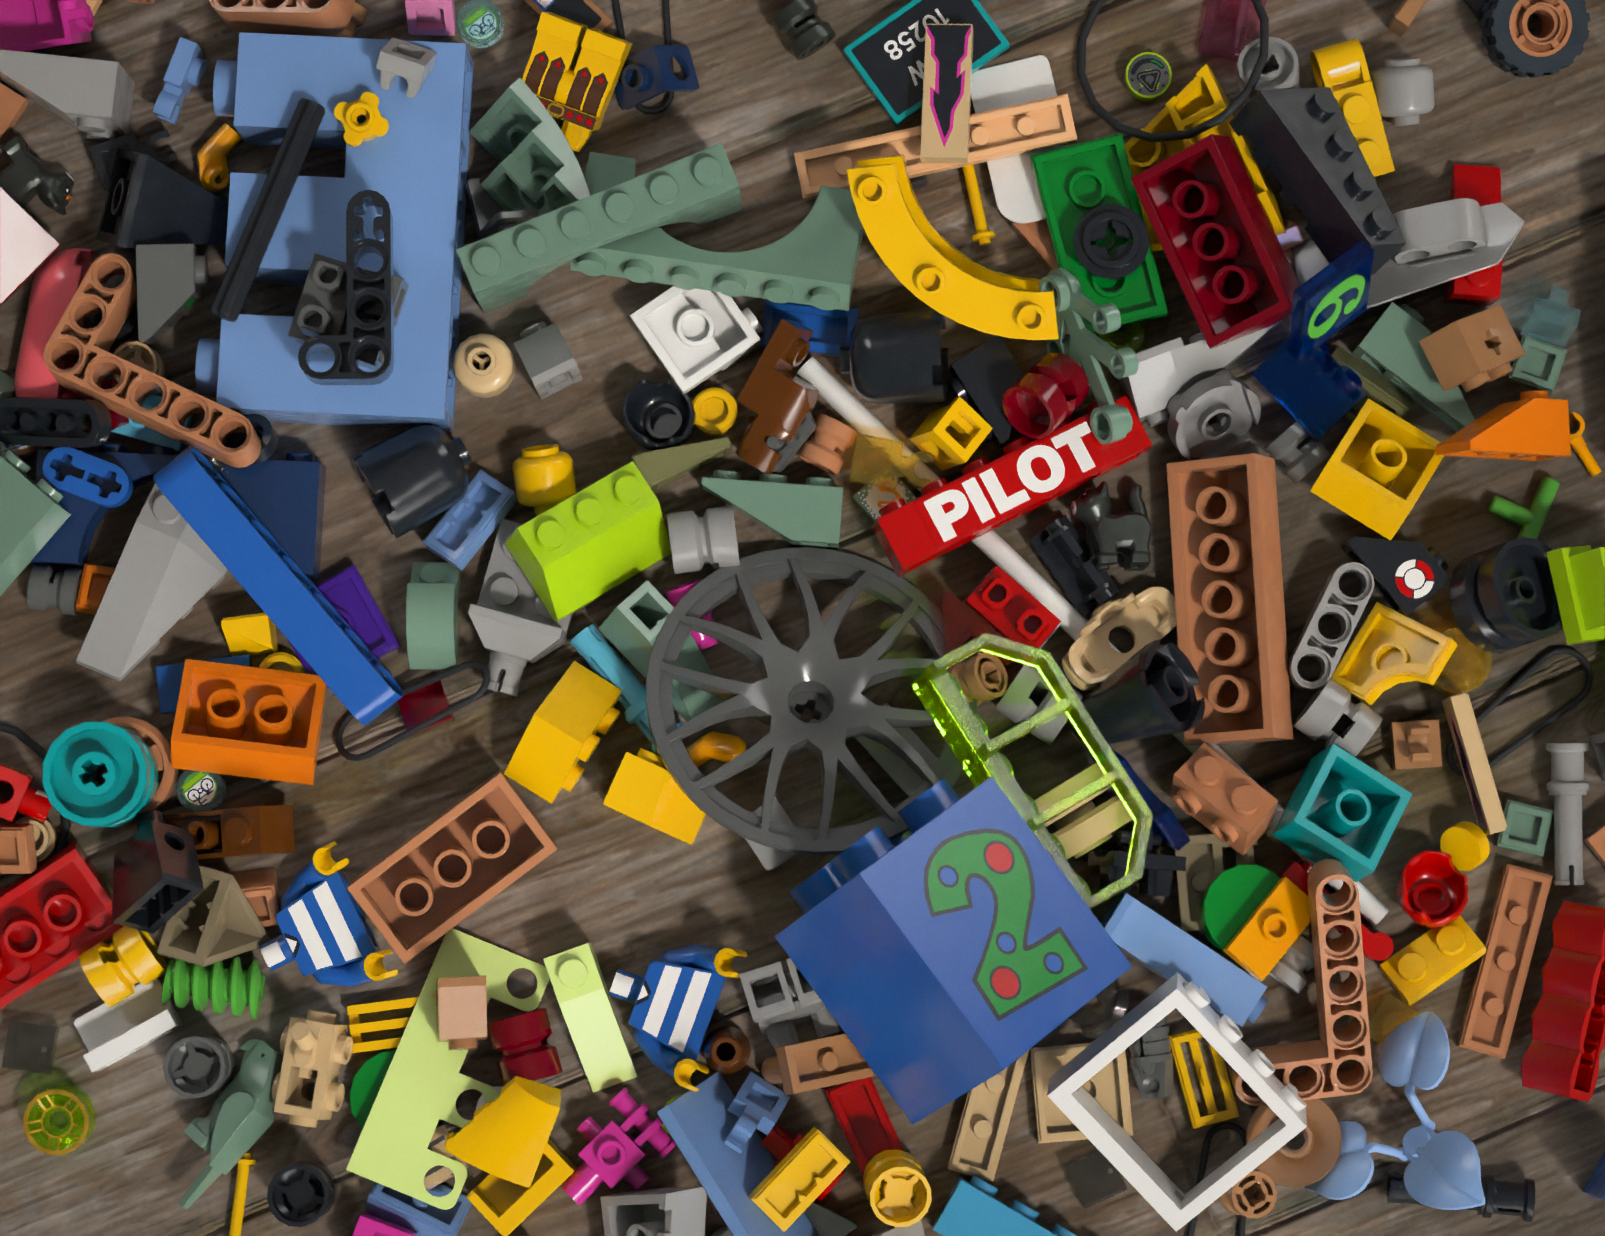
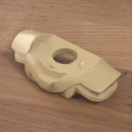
(1145, 616)

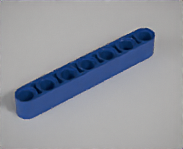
(278, 585)

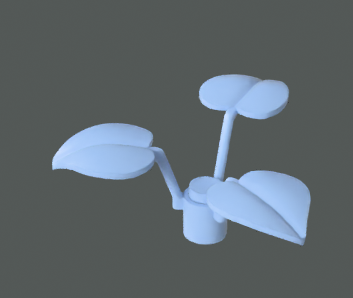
(1443, 1164)

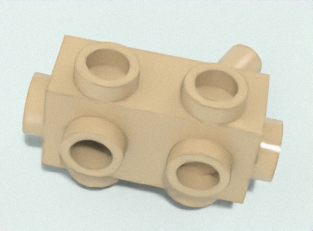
(312, 1054)

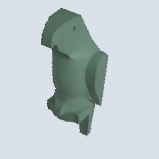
(236, 1117)

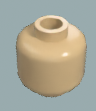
(484, 381)

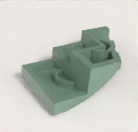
(533, 154)

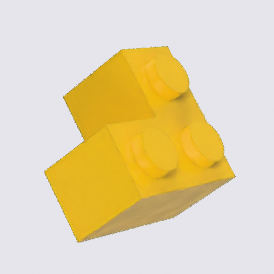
(564, 733)
(651, 796)

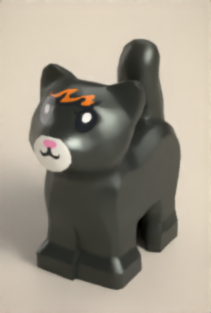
(30, 176)
(1115, 534)

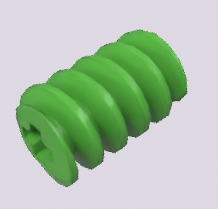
(216, 983)

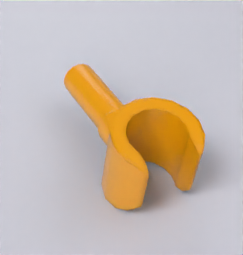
(1579, 445)

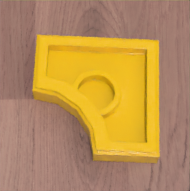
(1391, 652)

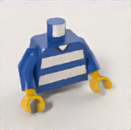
(325, 928)
(676, 1005)

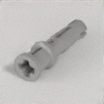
(1568, 786)

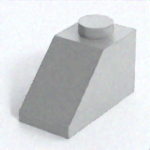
(547, 359)

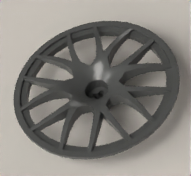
(794, 683)

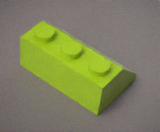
(591, 541)

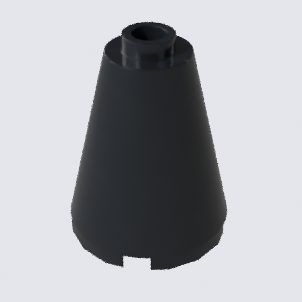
(1146, 696)

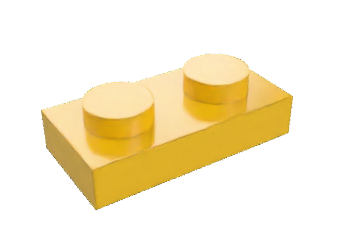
(1432, 960)

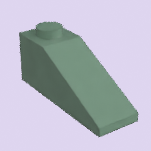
(1396, 354)

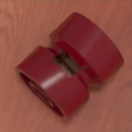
(1045, 395)
(525, 1046)

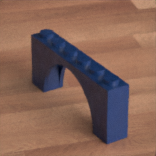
(279, 492)

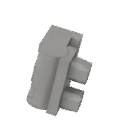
(785, 1000)

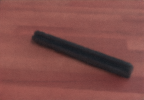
(268, 210)

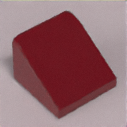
(424, 704)

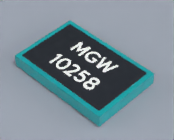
(894, 51)

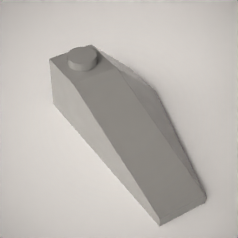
(1177, 367)
(152, 587)

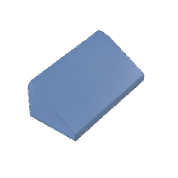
(416, 1214)

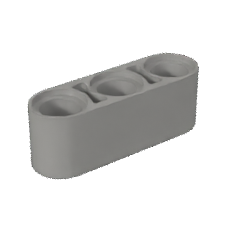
(1345, 610)

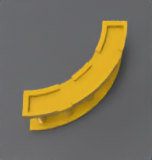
(935, 268)

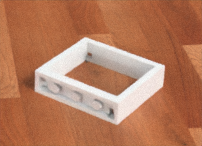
(1119, 1148)

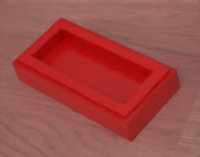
(863, 1119)

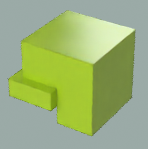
(1580, 591)

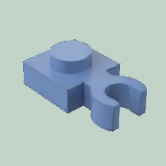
(183, 72)

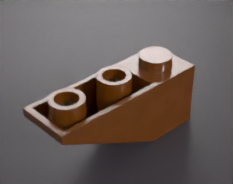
(239, 831)

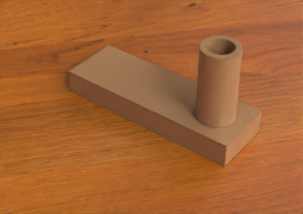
(816, 1064)

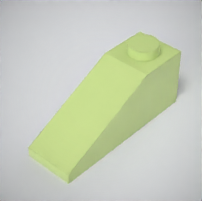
(590, 1016)

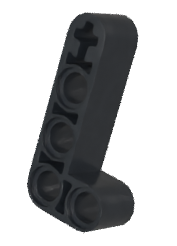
(361, 289)

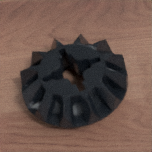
(1126, 226)

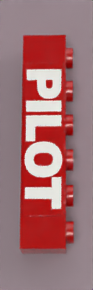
(1001, 490)

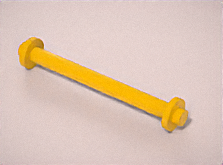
(983, 235)
(240, 1194)

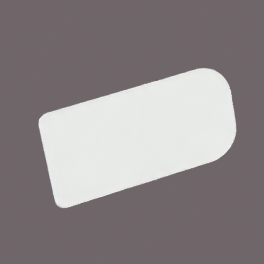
(1013, 176)

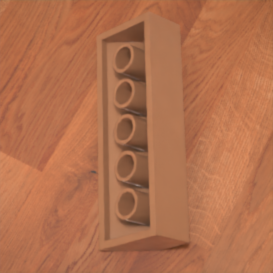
(1231, 596)

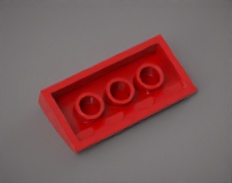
(51, 920)

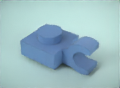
(758, 1107)

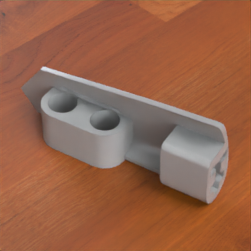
(1440, 246)

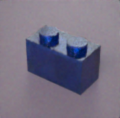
(1311, 389)

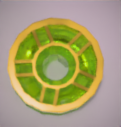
(50, 1137)

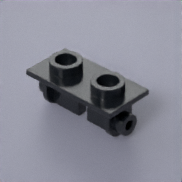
(1070, 564)

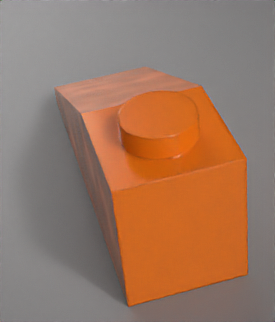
(1515, 430)

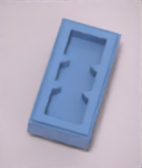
(471, 520)

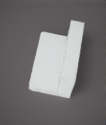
(127, 1026)

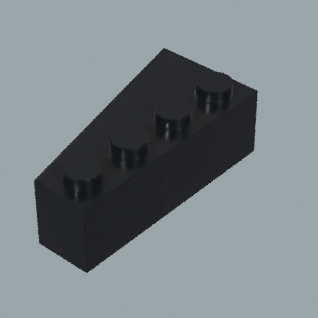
(1321, 170)

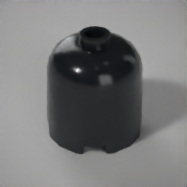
(898, 358)
(414, 475)

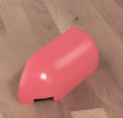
(48, 300)

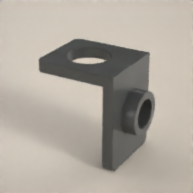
(489, 215)

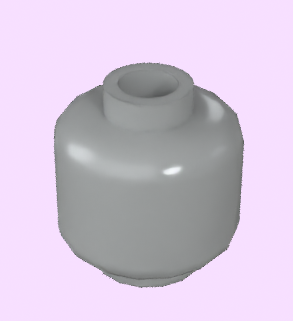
(1404, 90)

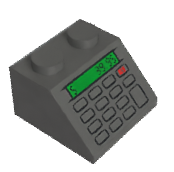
(167, 286)

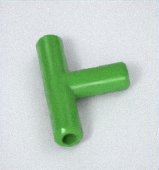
(1532, 518)

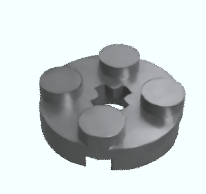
(1193, 408)

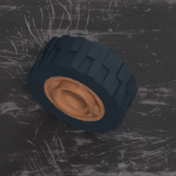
(1520, 52)

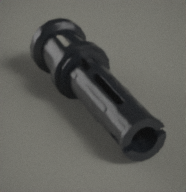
(1500, 1196)

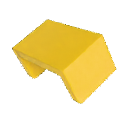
(510, 1204)

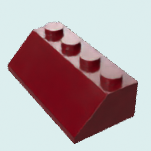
(1218, 240)

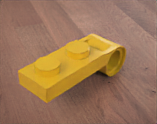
(1347, 75)

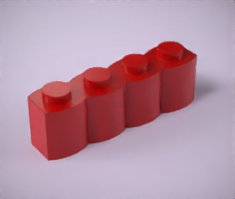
(1571, 1011)

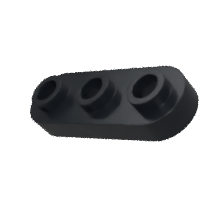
(54, 422)

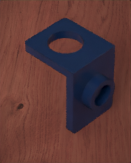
(650, 75)

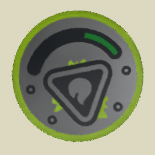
(1148, 76)

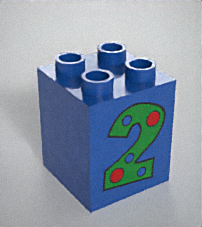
(948, 945)

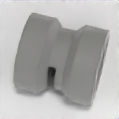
(1293, 964)

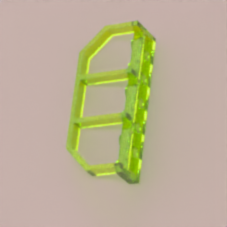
(979, 756)

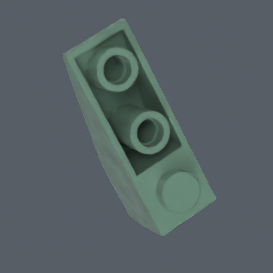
(792, 511)
(634, 630)

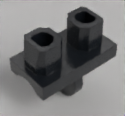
(1157, 868)

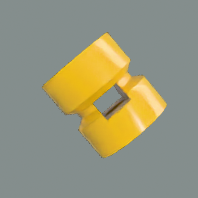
(120, 965)
(897, 1188)

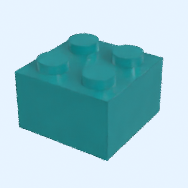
(1342, 812)

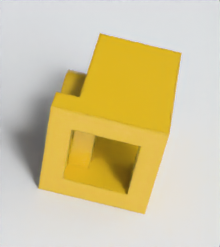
(951, 434)

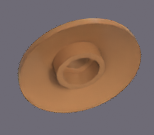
(1314, 1158)

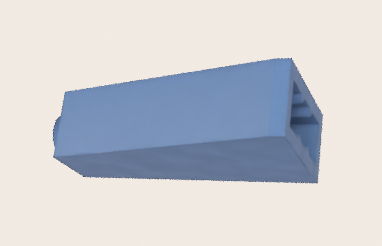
(1171, 950)

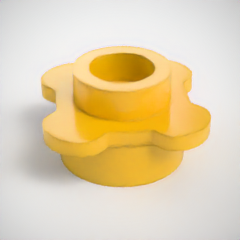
(357, 132)

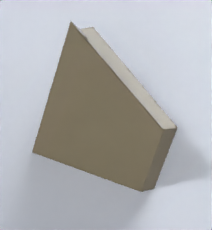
(213, 924)

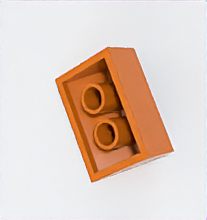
(248, 722)

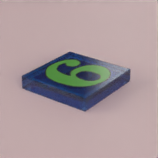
(1330, 300)

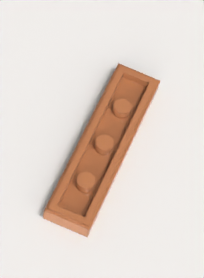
(1505, 966)

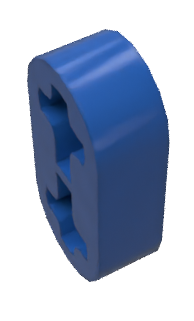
(83, 487)

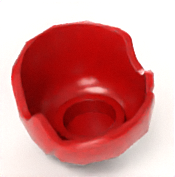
(1432, 889)

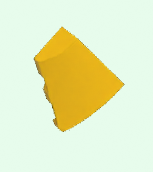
(510, 1131)

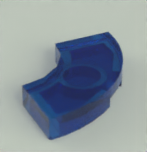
(1163, 819)

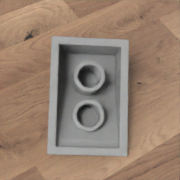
(81, 91)

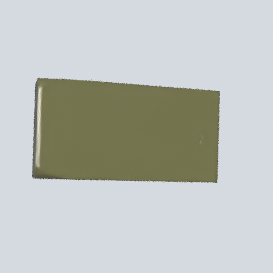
(673, 463)

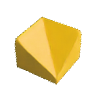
(250, 634)

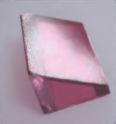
(1228, 28)

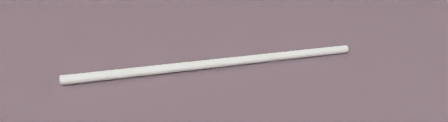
(1023, 573)

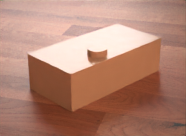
(452, 866)

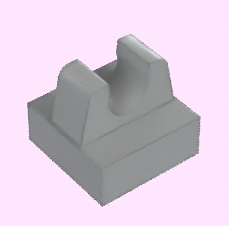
(406, 61)

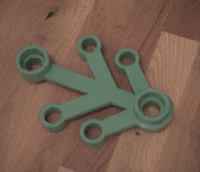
(1109, 420)

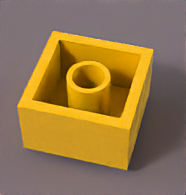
(1378, 469)

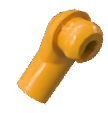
(213, 161)
(716, 746)

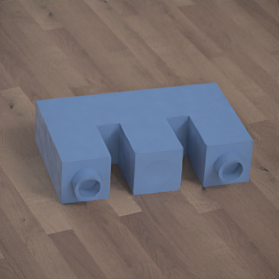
(421, 175)

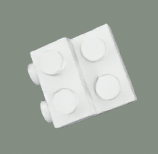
(696, 333)

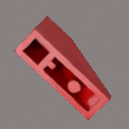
(1484, 186)

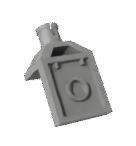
(513, 618)

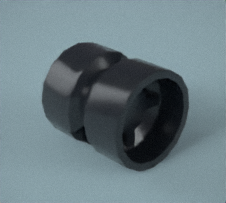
(302, 1193)

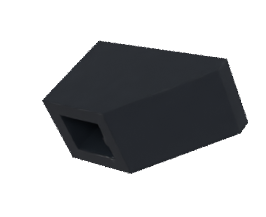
(982, 381)

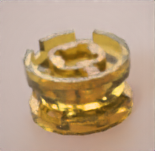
(1466, 667)

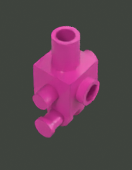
(614, 1151)

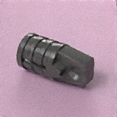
(1153, 1062)

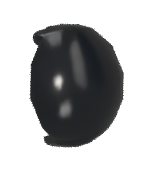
(658, 415)

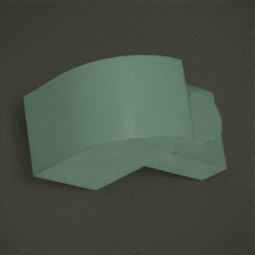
(432, 615)

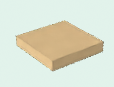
(1107, 1087)

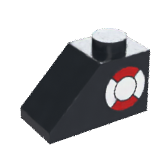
(1401, 570)

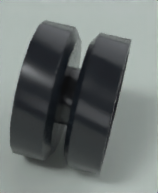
(1505, 596)

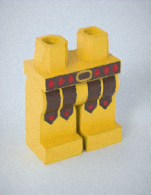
(577, 94)

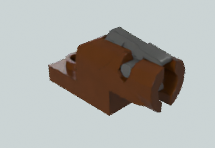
(780, 401)

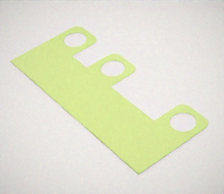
(426, 1076)

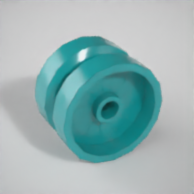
(72, 771)

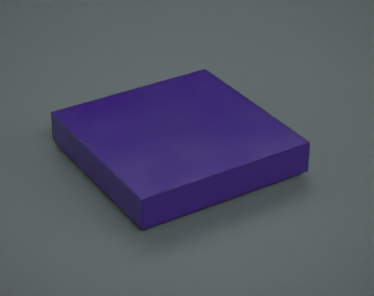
(359, 609)

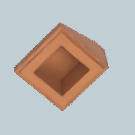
(262, 893)

